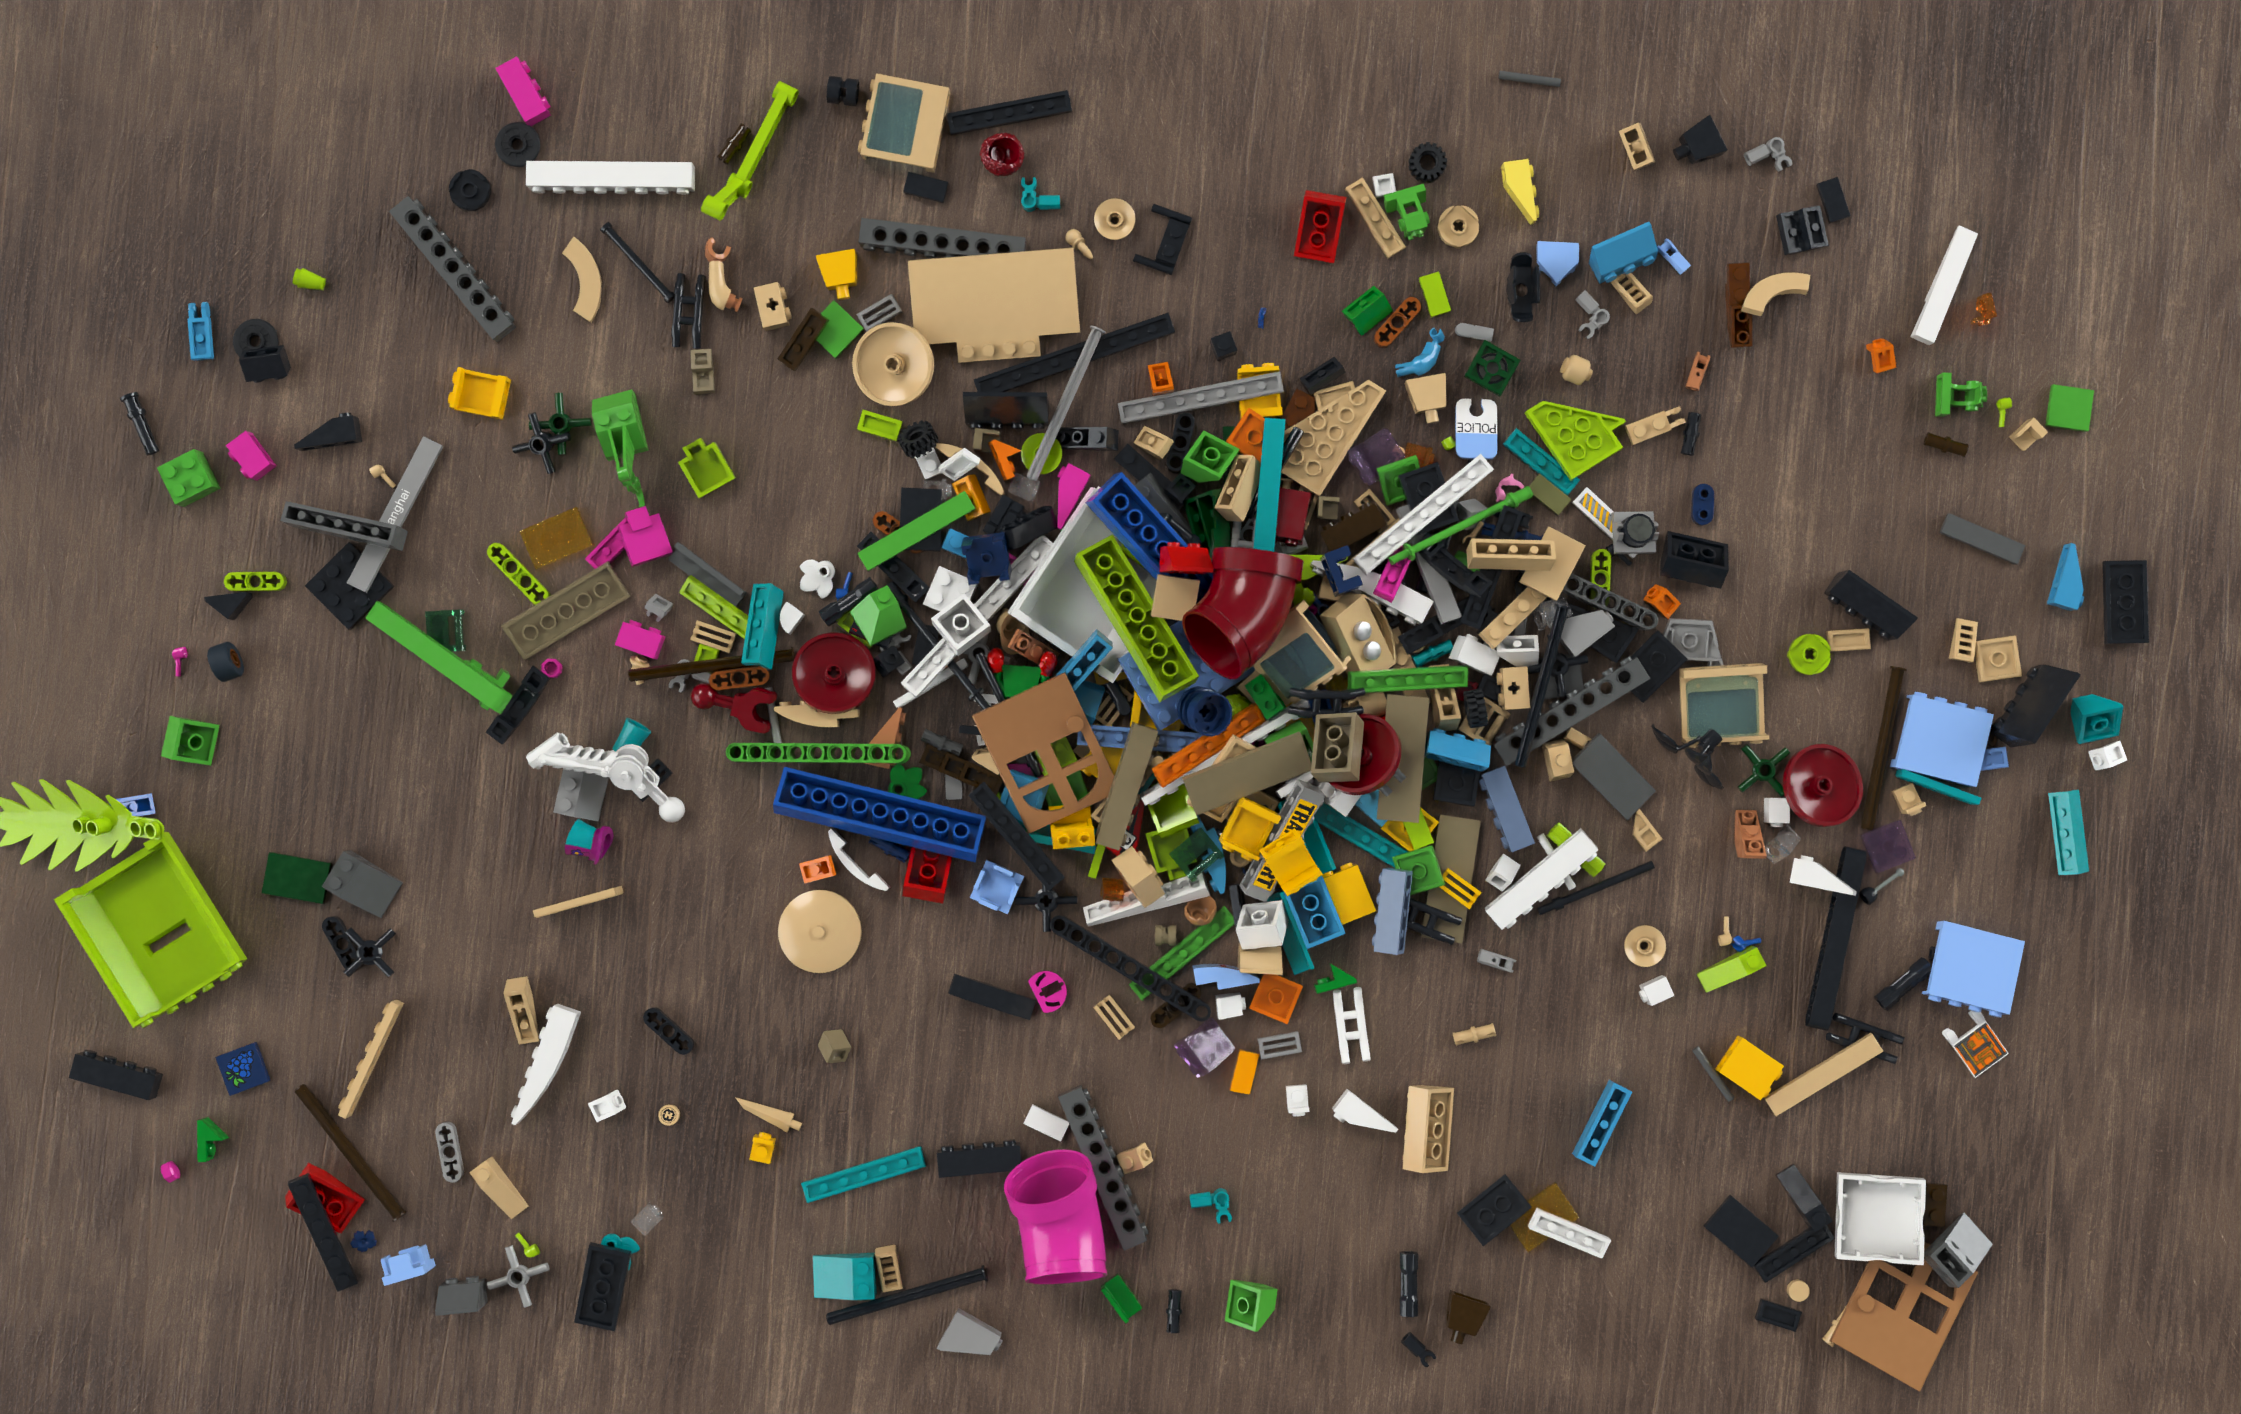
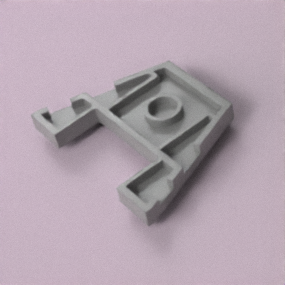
(1694, 639)

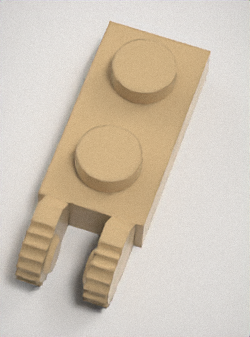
(1652, 426)

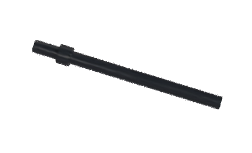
(1558, 903)

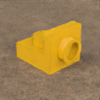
(762, 1148)

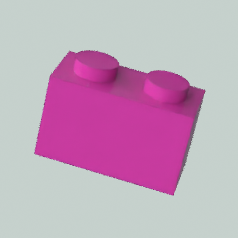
(250, 455)
(640, 640)

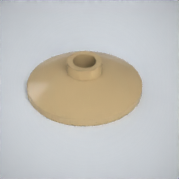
(1118, 209)
(1655, 946)

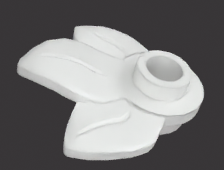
(815, 579)

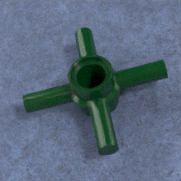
(569, 423)
(1756, 769)

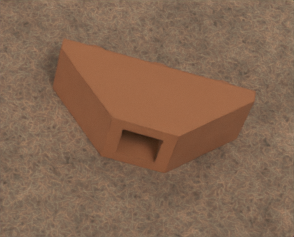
(1029, 646)
(1748, 835)

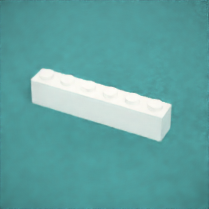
(1541, 879)

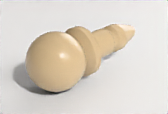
(1075, 239)

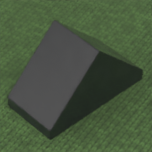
(229, 604)

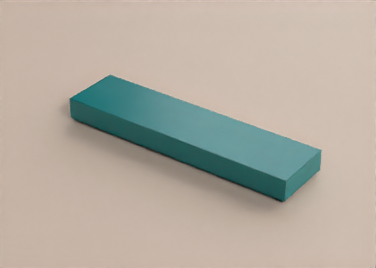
(1539, 461)
(1938, 787)

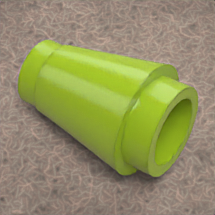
(308, 280)

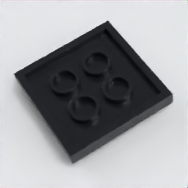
(341, 599)

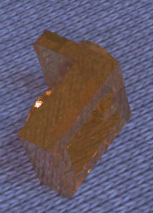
(1987, 309)
(1423, 454)
(1112, 889)

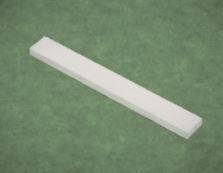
(1423, 514)

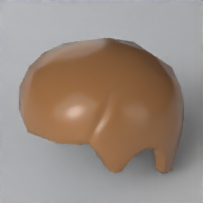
(1200, 911)

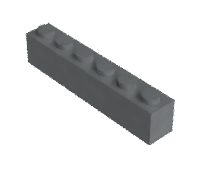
(344, 526)

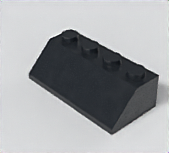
(1870, 605)

